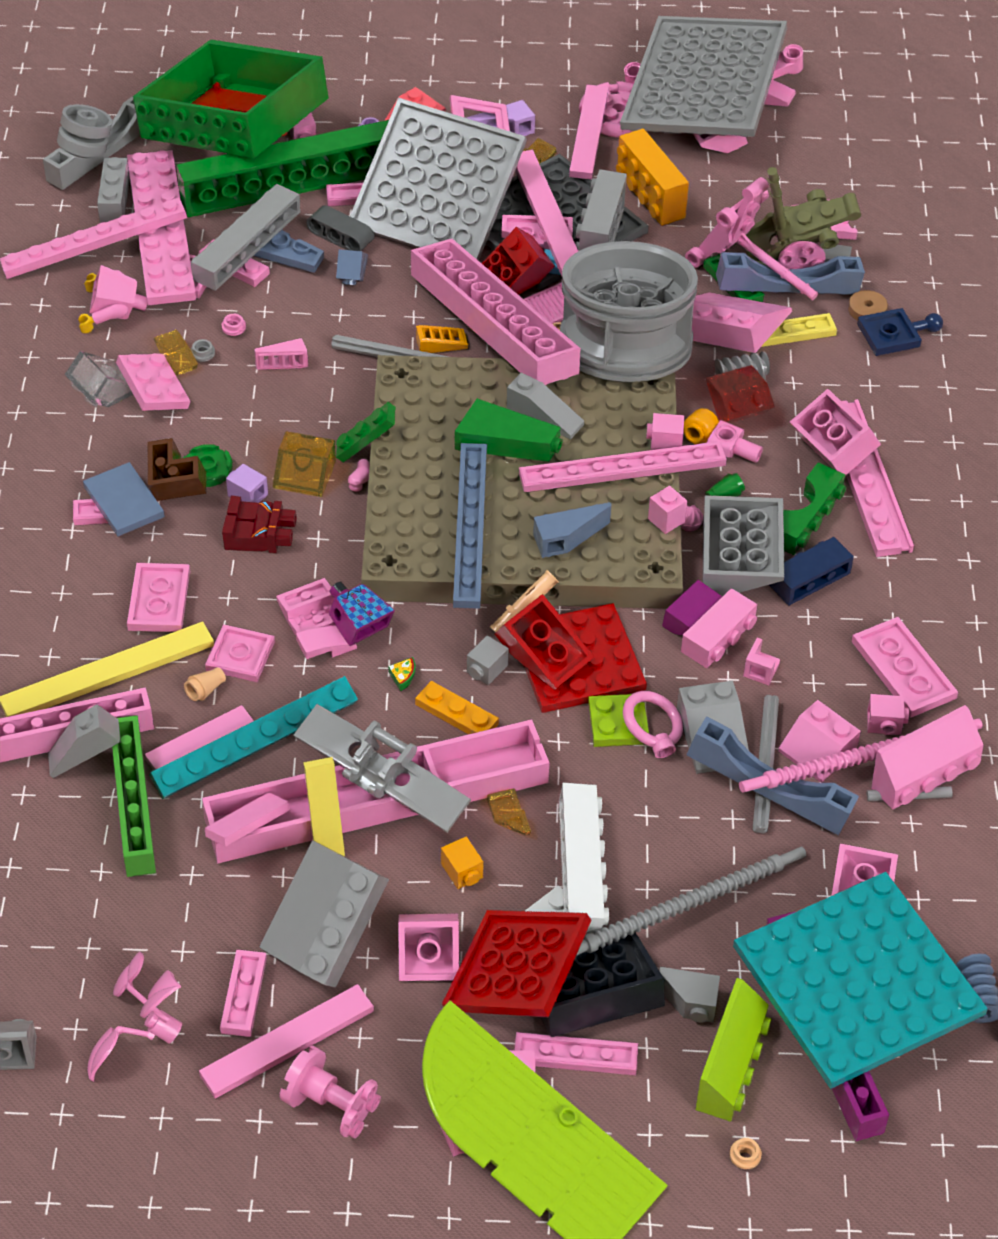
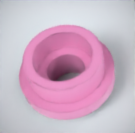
(233, 325)

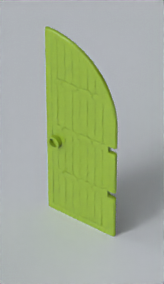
(531, 1133)

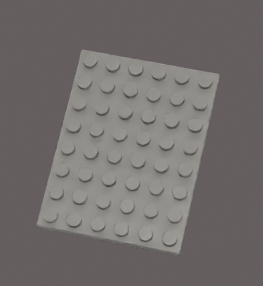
(704, 76)

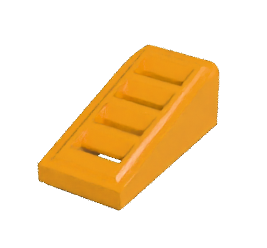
(434, 339)

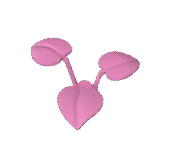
(158, 1021)

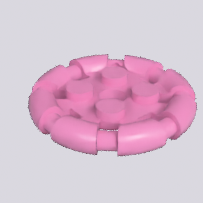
(615, 103)

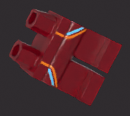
(257, 526)

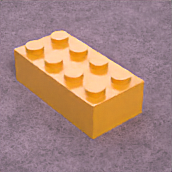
(652, 177)

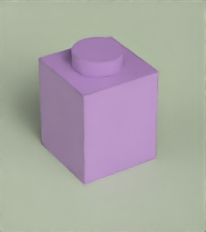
(247, 484)

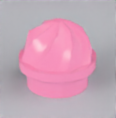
(693, 519)

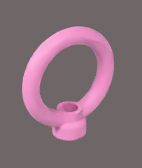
(662, 744)

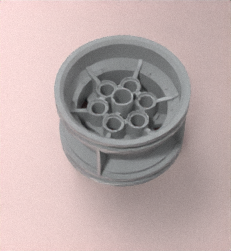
(629, 310)

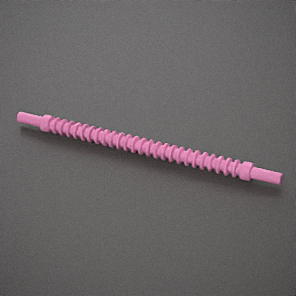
(800, 771)

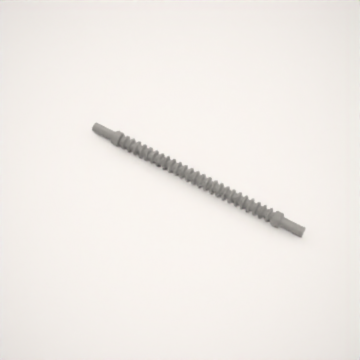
(719, 887)

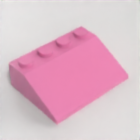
(735, 321)

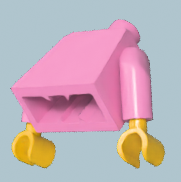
(111, 297)

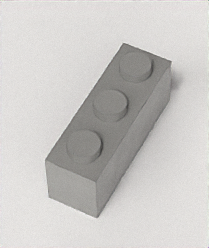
(113, 189)

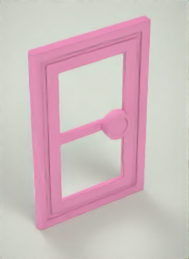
(459, 103)

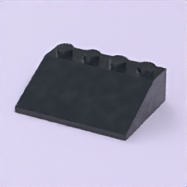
(607, 987)

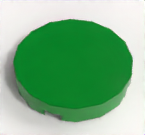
(215, 461)

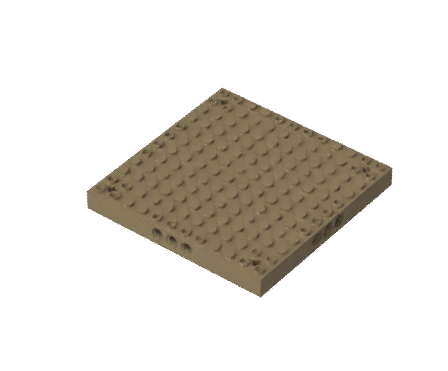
(417, 489)

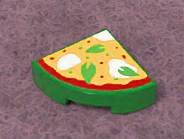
(403, 672)

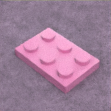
(153, 382)
(158, 597)

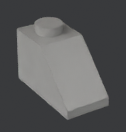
(691, 993)

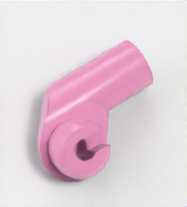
(359, 476)

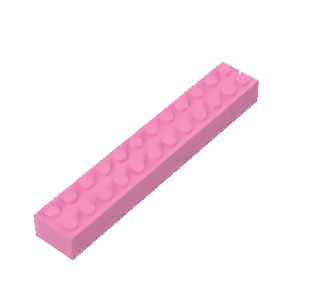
(469, 763)

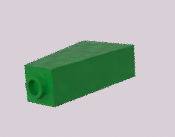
(508, 433)

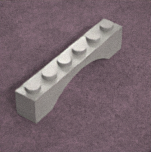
(65, 168)

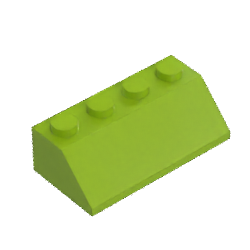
(733, 1053)

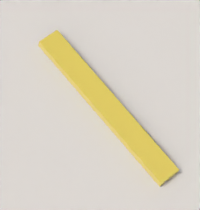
(107, 670)

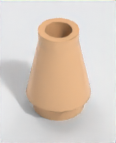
(203, 684)

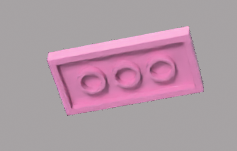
(904, 666)

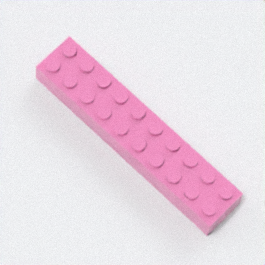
(495, 312)

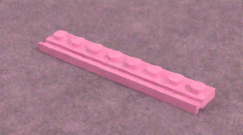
(878, 502)

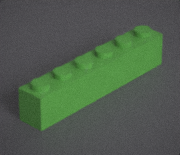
(133, 800)

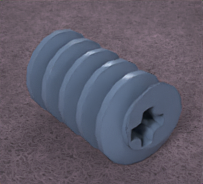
(979, 974)

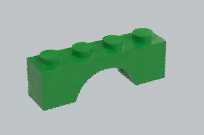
(821, 489)

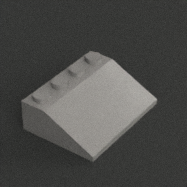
(742, 543)
(323, 914)

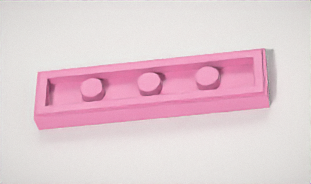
(198, 737)
(580, 1053)

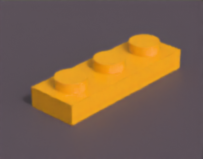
(455, 709)

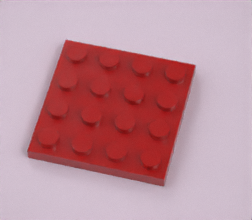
(611, 670)
(518, 962)

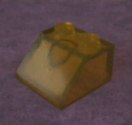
(304, 464)

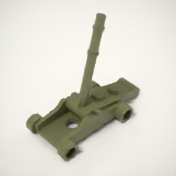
(802, 222)

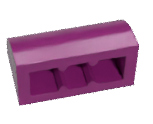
(689, 608)

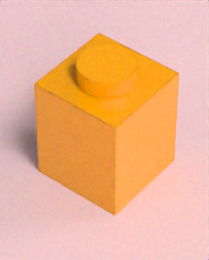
(462, 863)

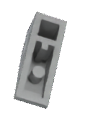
(538, 401)
(83, 739)

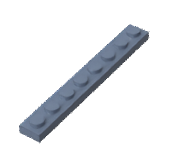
(470, 526)

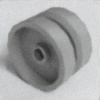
(84, 130)

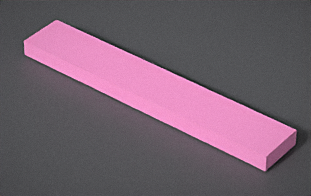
(588, 132)
(286, 1041)

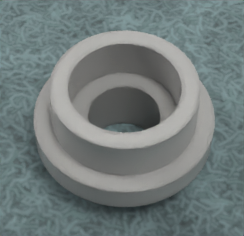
(203, 350)

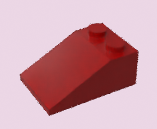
(544, 643)

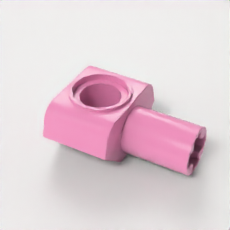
(733, 444)

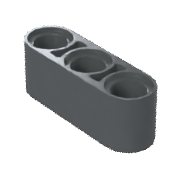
(340, 229)

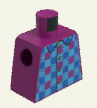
(358, 612)

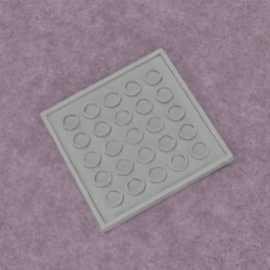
(437, 178)

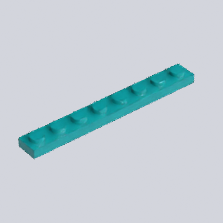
(249, 739)

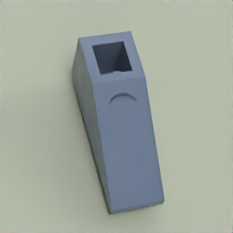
(565, 530)

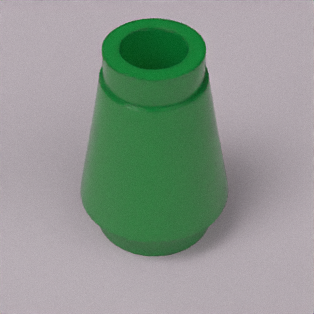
(728, 486)

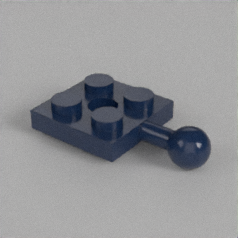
(903, 331)

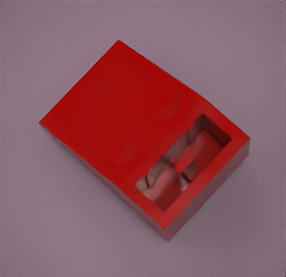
(519, 261)

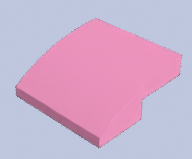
(307, 606)

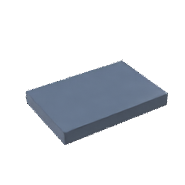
(123, 499)

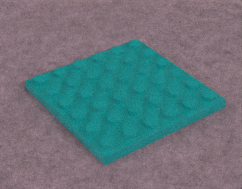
(859, 979)

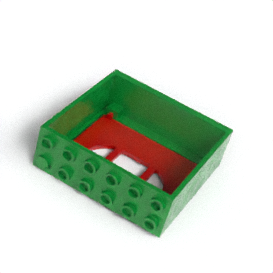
(231, 98)

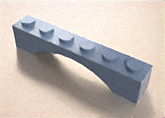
(835, 276)
(818, 802)

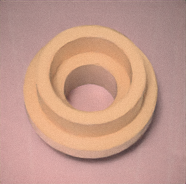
(748, 1146)

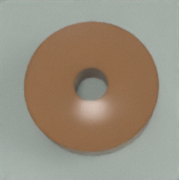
(866, 303)

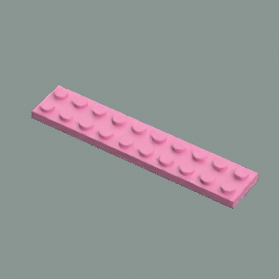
(163, 249)

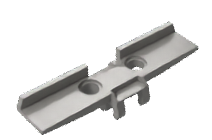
(377, 775)

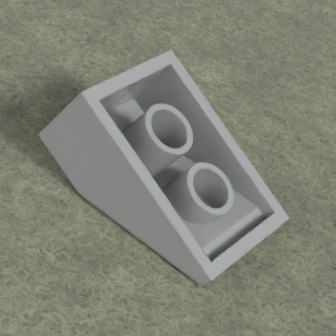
(715, 701)

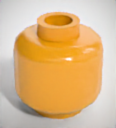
(700, 426)

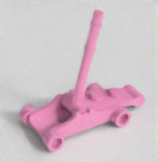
(733, 227)

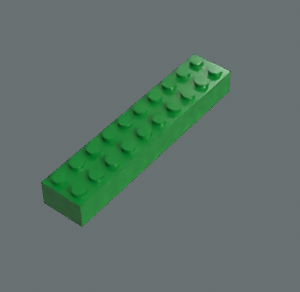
(296, 164)

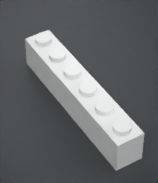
(583, 853)

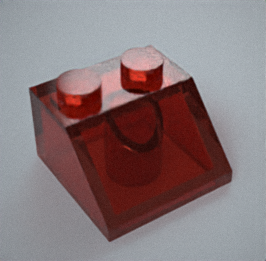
(739, 394)

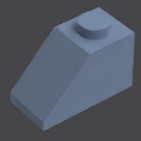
(351, 266)

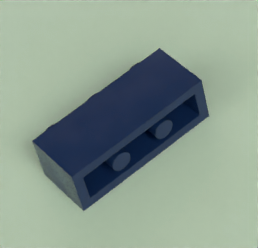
(813, 570)

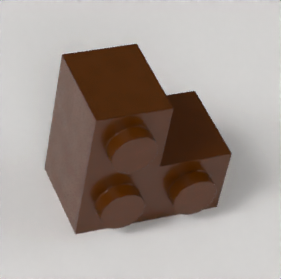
(170, 474)

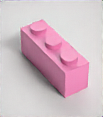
(719, 628)

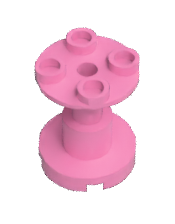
(801, 255)
(310, 1080)

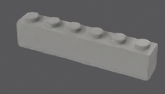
(245, 237)

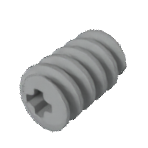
(759, 362)

